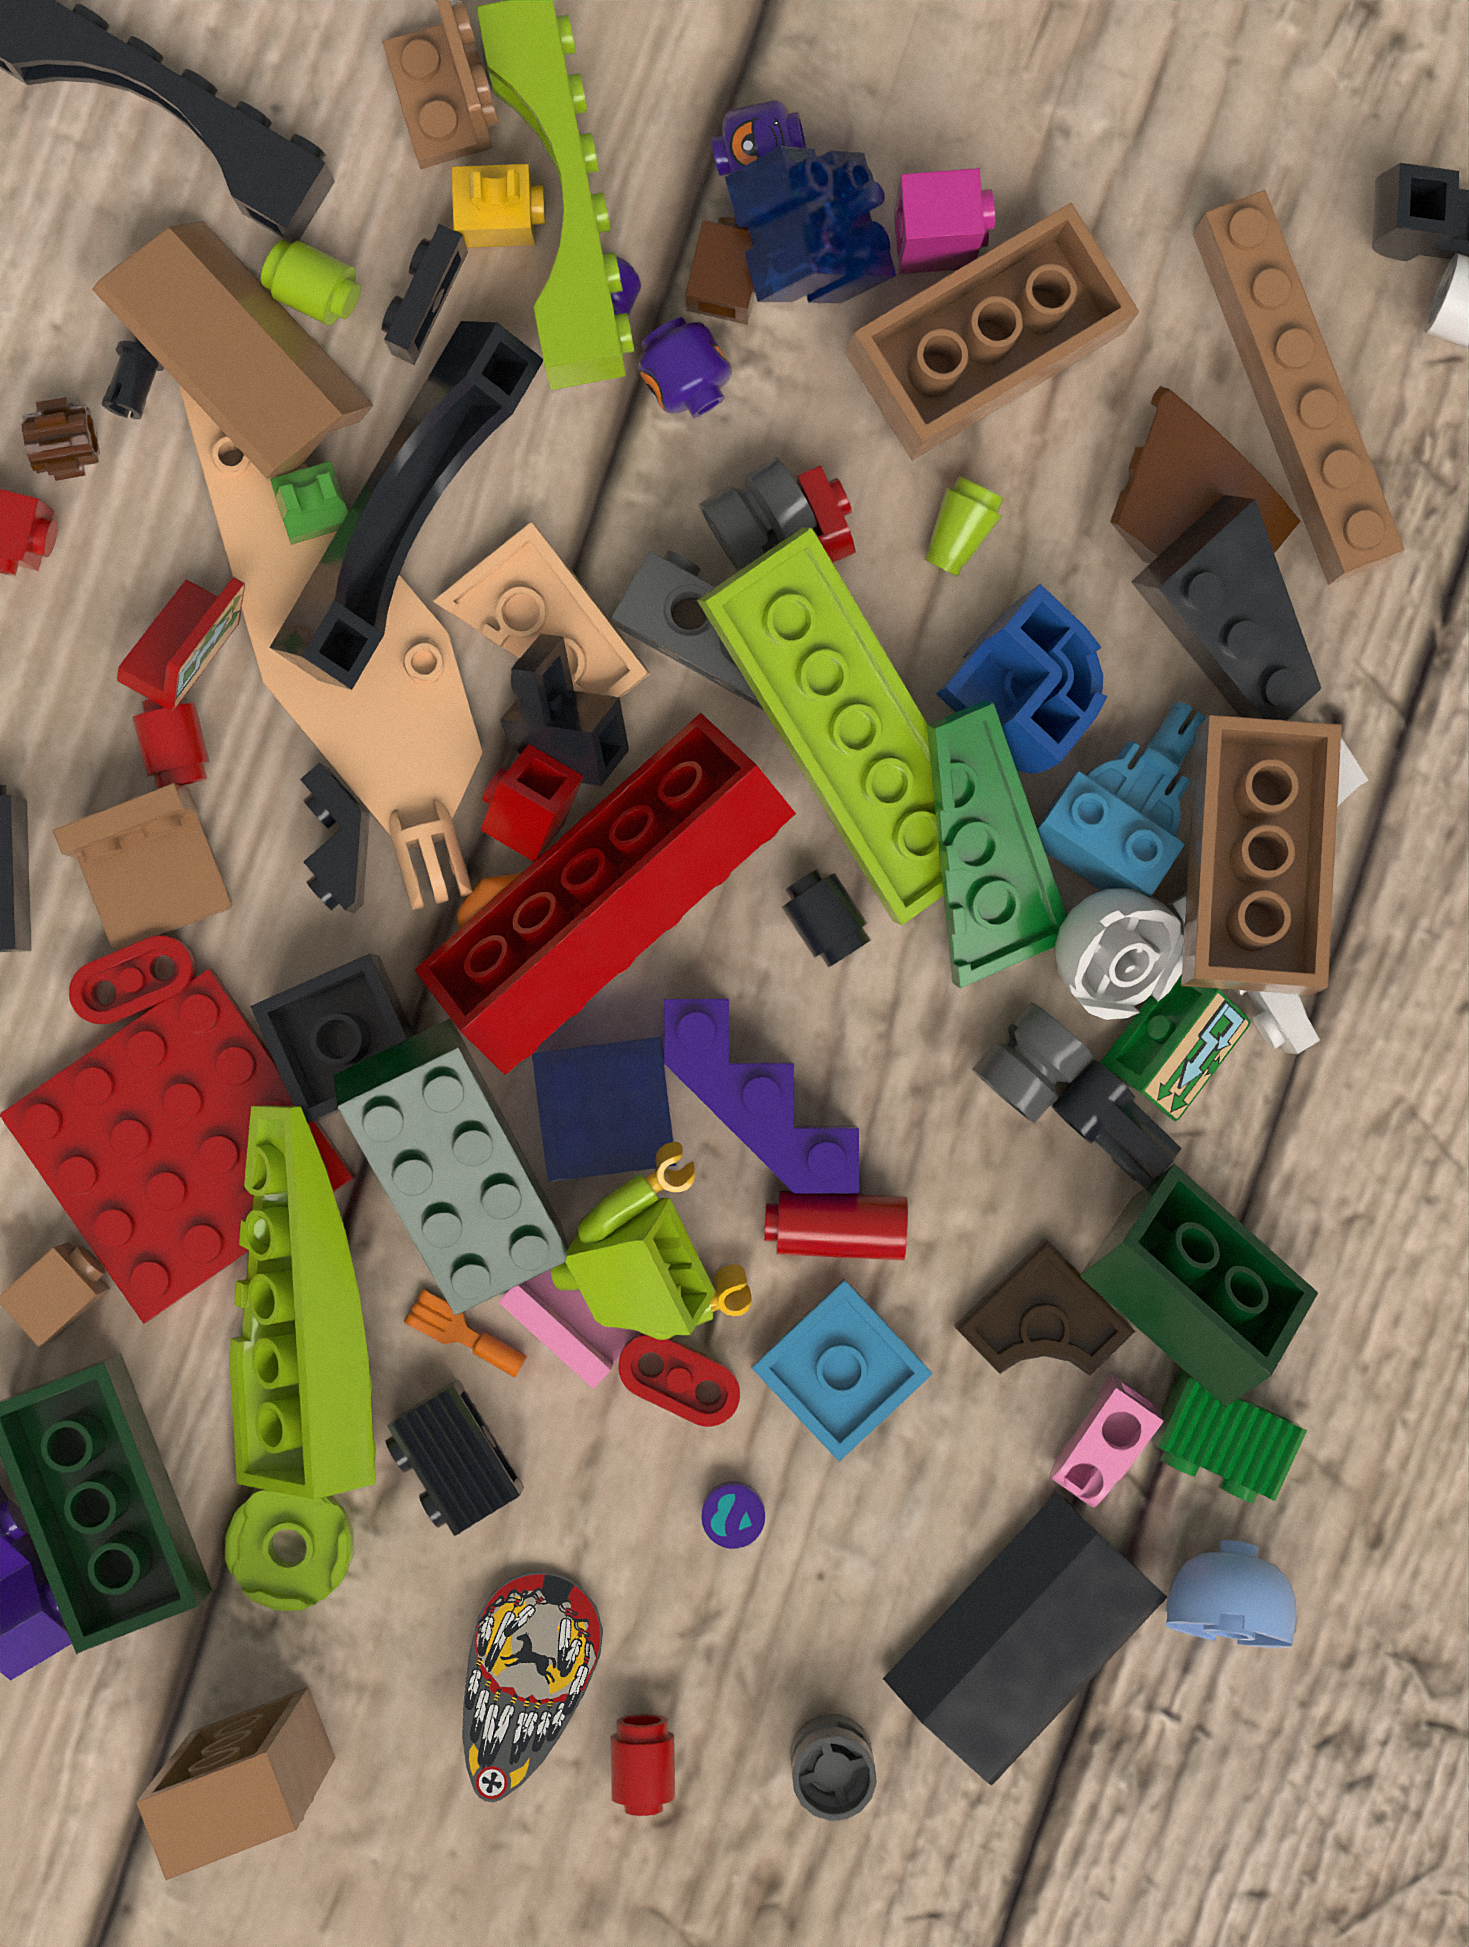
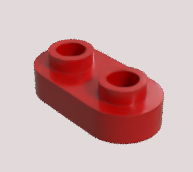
(134, 978)
(677, 1381)

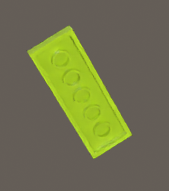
(837, 713)

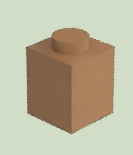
(55, 1292)

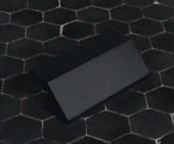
(1024, 1639)

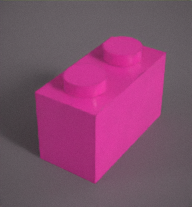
(941, 220)

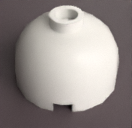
(1119, 951)

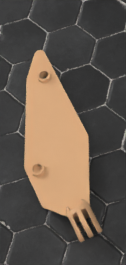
(405, 726)

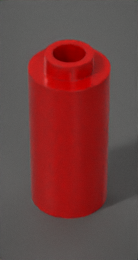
(838, 1225)

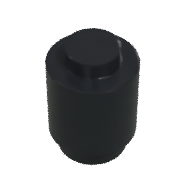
(825, 917)

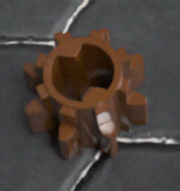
(60, 438)

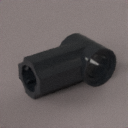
(1104, 1112)

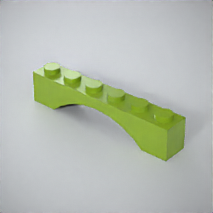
(575, 310)

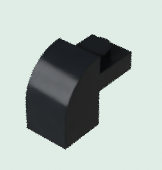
(1420, 213)
(567, 724)

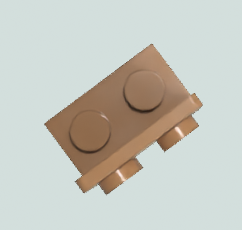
(439, 92)
(147, 865)

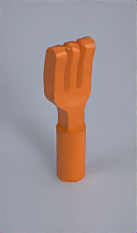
(436, 1319)

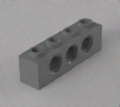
(647, 616)

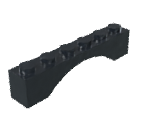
(267, 175)
(351, 589)

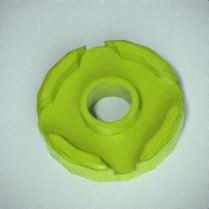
(282, 1583)

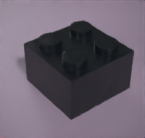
(329, 1028)

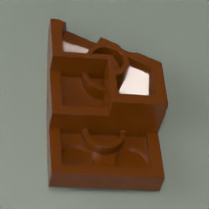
(1183, 475)

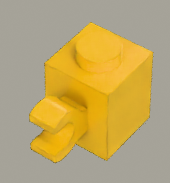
(497, 205)

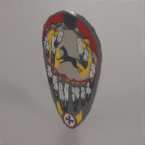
(525, 1677)

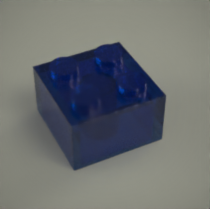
(603, 1108)

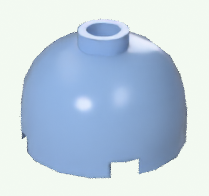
(1233, 1598)

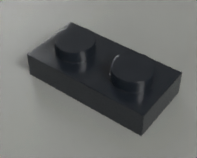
(434, 271)

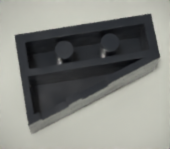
(1233, 611)

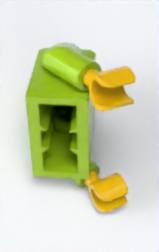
(640, 1263)

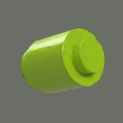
(310, 281)

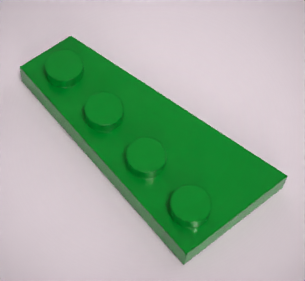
(991, 855)

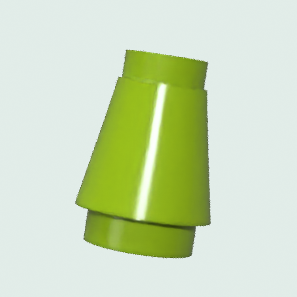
(962, 524)

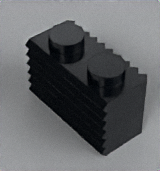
(453, 1459)

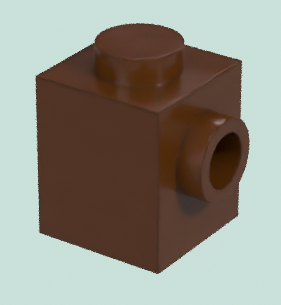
(720, 273)

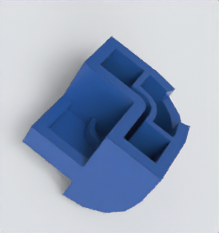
(1040, 676)

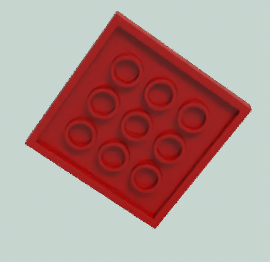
(154, 1142)

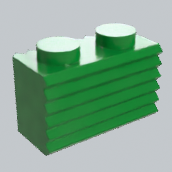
(1238, 1441)

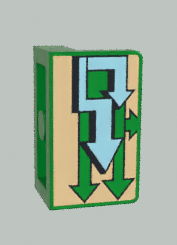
(1176, 1045)

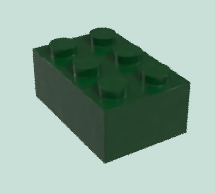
(1200, 1285)

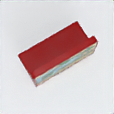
(181, 642)

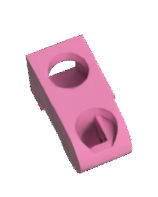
(1106, 1441)

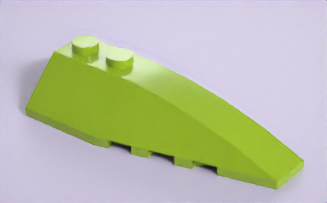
(302, 1347)

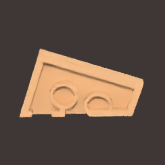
(533, 592)

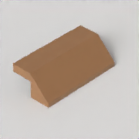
(232, 346)

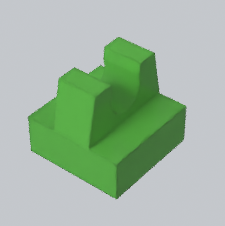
(310, 502)

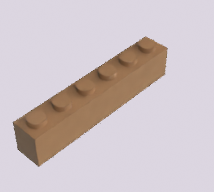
(1297, 387)

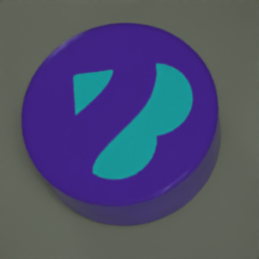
(733, 1515)

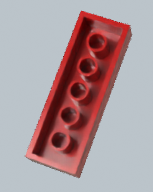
(604, 893)

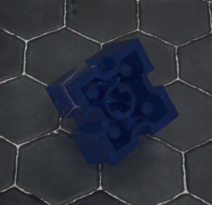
(811, 225)

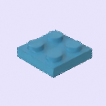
(841, 1369)

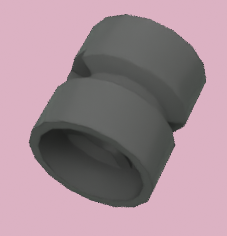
(759, 514)
(1032, 1062)
(832, 1767)

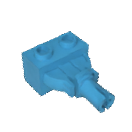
(1118, 821)

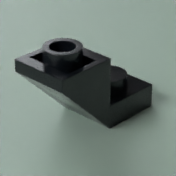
(342, 859)

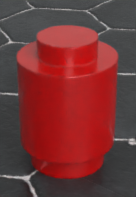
(171, 743)
(642, 1764)

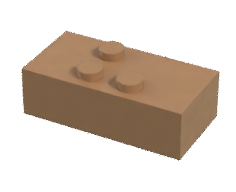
(991, 331)
(1261, 855)
(237, 1783)

